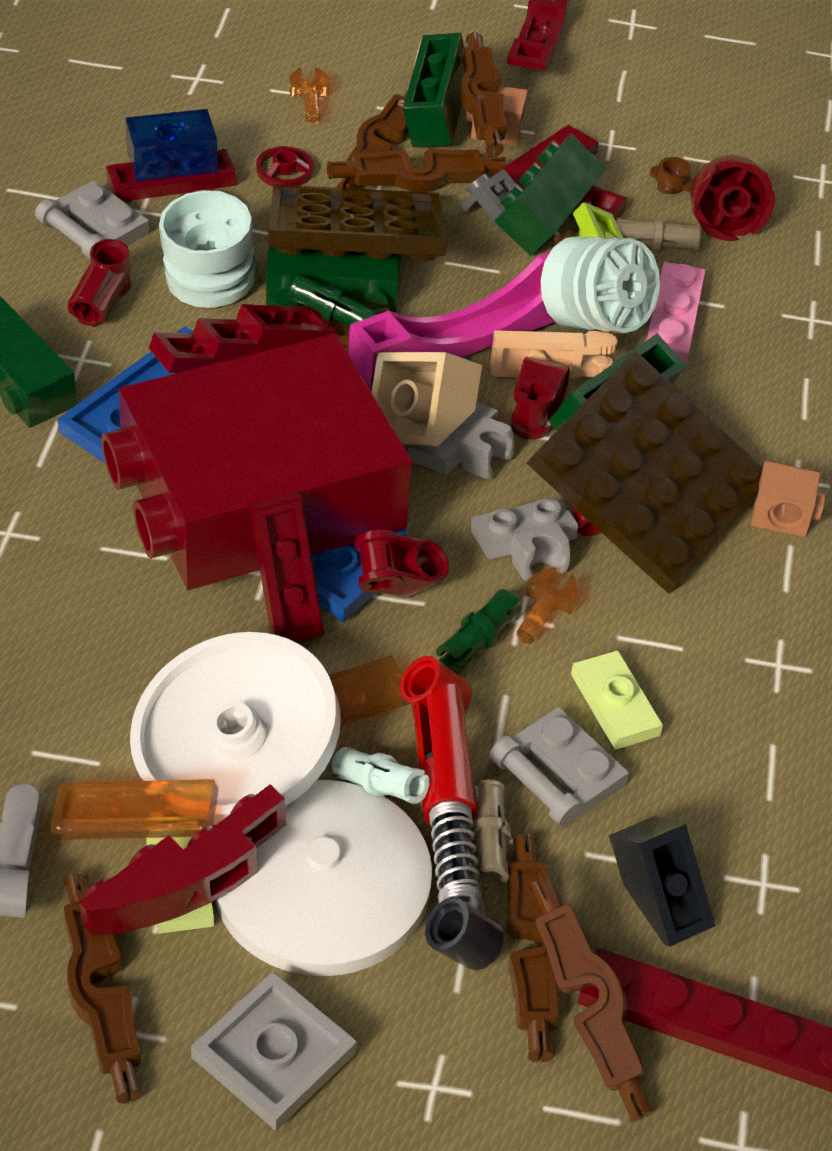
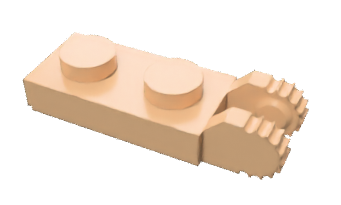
(581, 352)

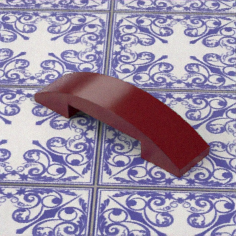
(539, 35)

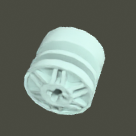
(208, 248)
(600, 283)

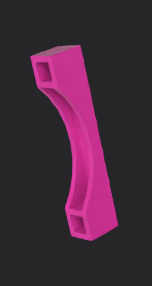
(459, 333)

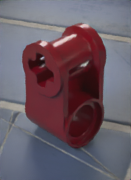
(538, 396)
(399, 563)

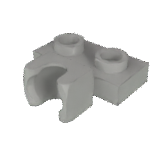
(471, 443)
(529, 533)

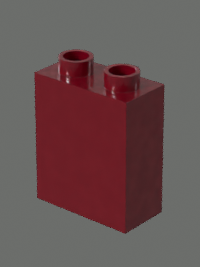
(251, 432)

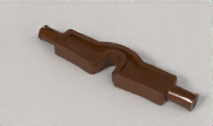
(481, 94)
(379, 132)
(396, 168)
(530, 968)
(103, 1009)
(602, 1023)

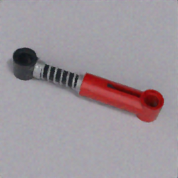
(460, 920)

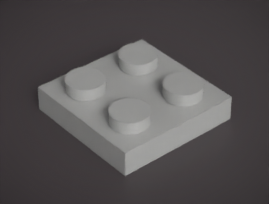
(273, 1050)

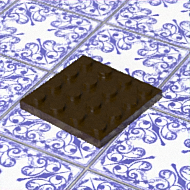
(356, 222)
(649, 471)

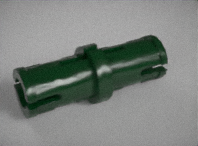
(329, 302)
(479, 630)

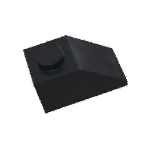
(663, 878)

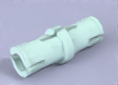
(380, 775)

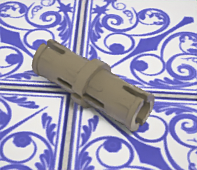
(661, 234)
(491, 834)

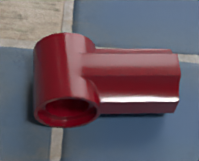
(102, 282)

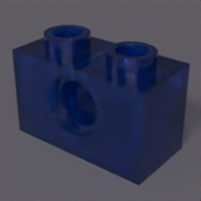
(171, 145)

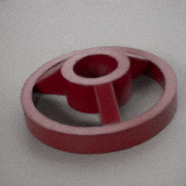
(293, 157)

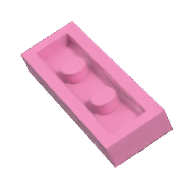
(677, 306)

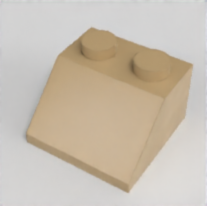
(425, 394)

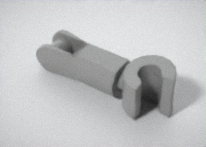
(17, 843)

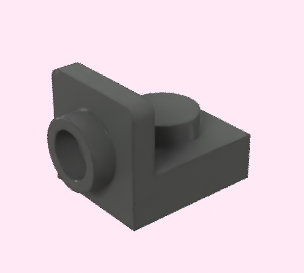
(489, 193)

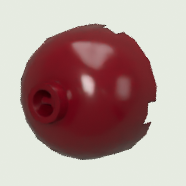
(732, 197)

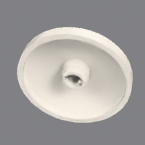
(240, 714)
(333, 884)

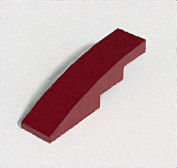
(253, 331)

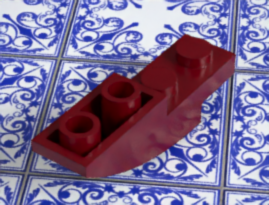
(172, 881)

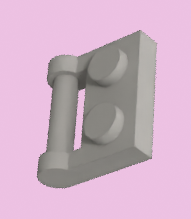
(96, 211)
(567, 756)

